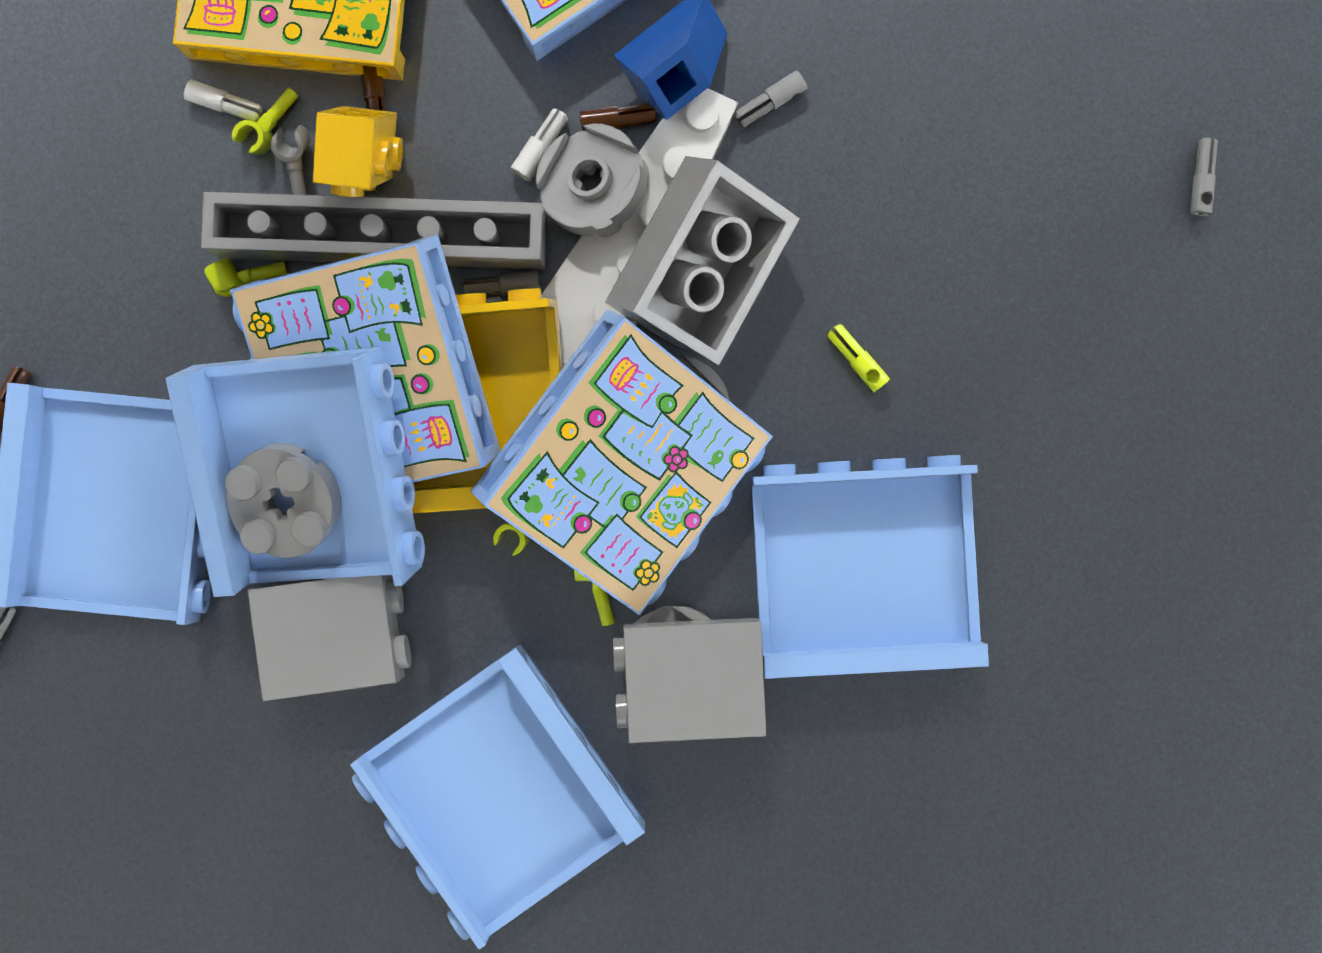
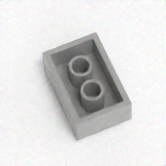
(702, 259)

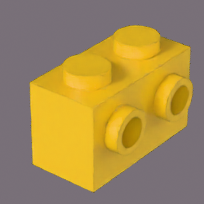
(356, 149)

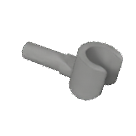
(292, 156)

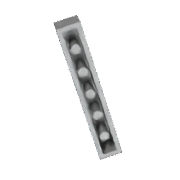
(348, 227)

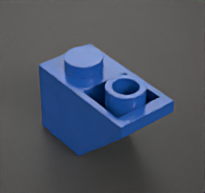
(675, 56)

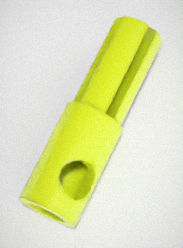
(864, 364)

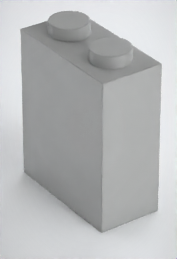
(328, 635)
(691, 680)

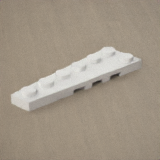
(598, 261)

